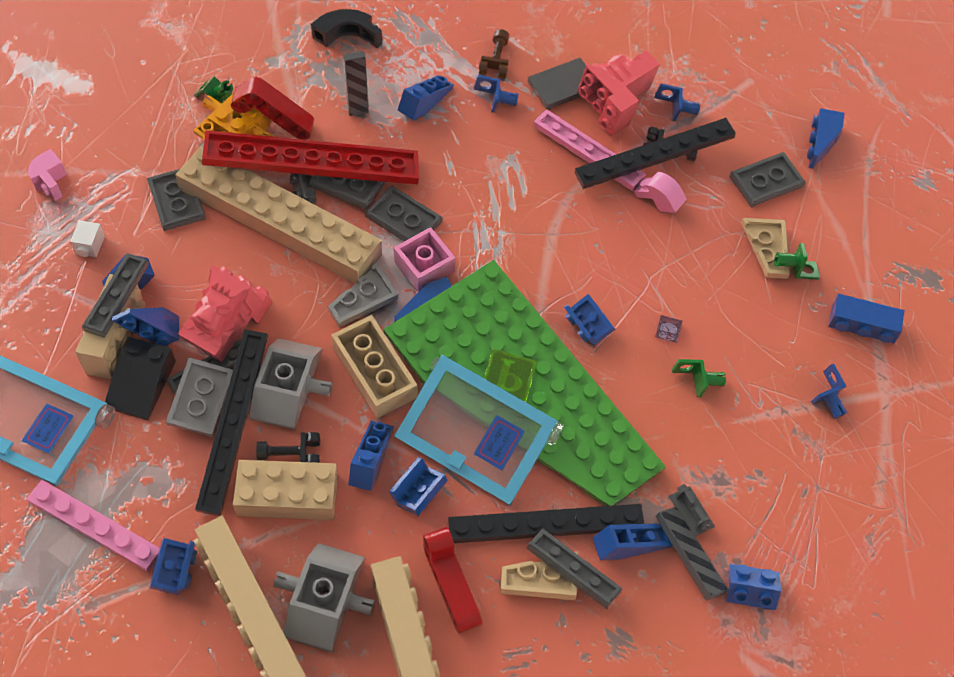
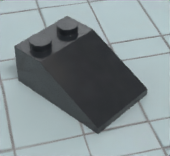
(139, 377)

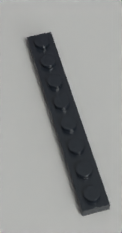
(654, 153)
(231, 423)
(530, 523)

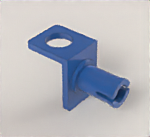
(498, 95)
(679, 103)
(831, 396)

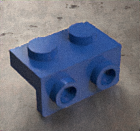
(590, 319)
(417, 487)
(172, 566)
(753, 586)

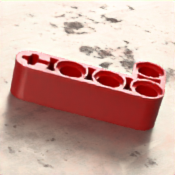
(274, 105)
(450, 579)

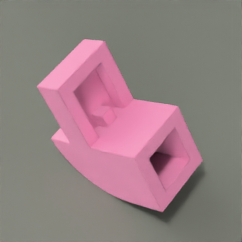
(44, 172)
(663, 190)

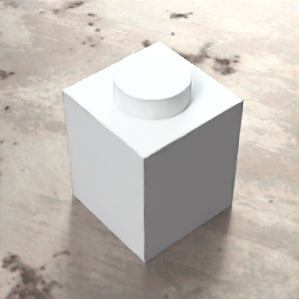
(87, 239)

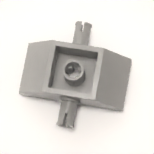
(285, 382)
(317, 617)

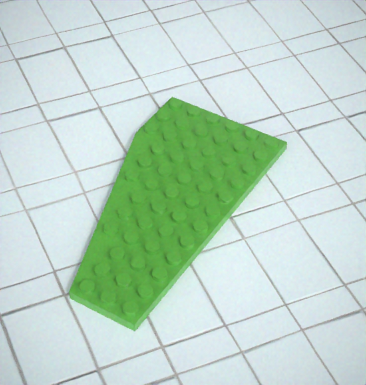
(488, 313)

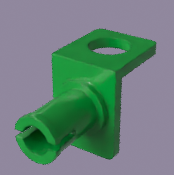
(216, 89)
(798, 261)
(701, 378)

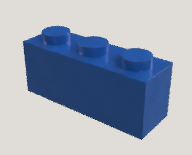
(866, 318)

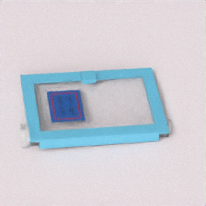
(44, 421)
(477, 429)

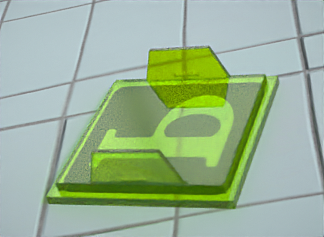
(510, 373)

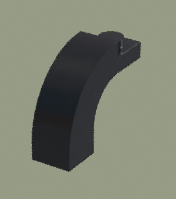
(343, 23)

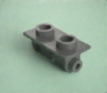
(299, 183)
(691, 510)

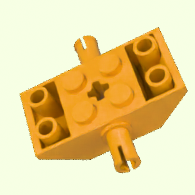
(227, 120)

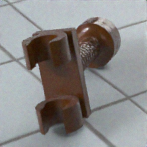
(500, 39)

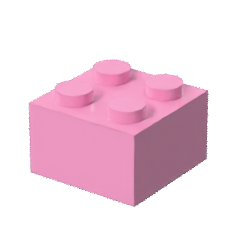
(424, 259)

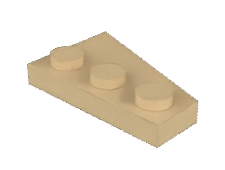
(766, 239)
(536, 580)

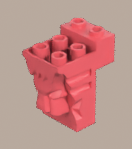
(614, 88)
(224, 312)

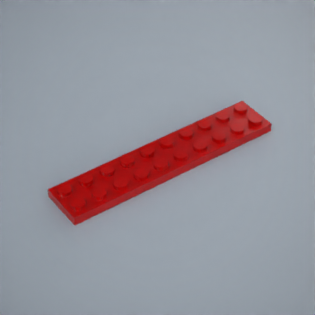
(310, 157)

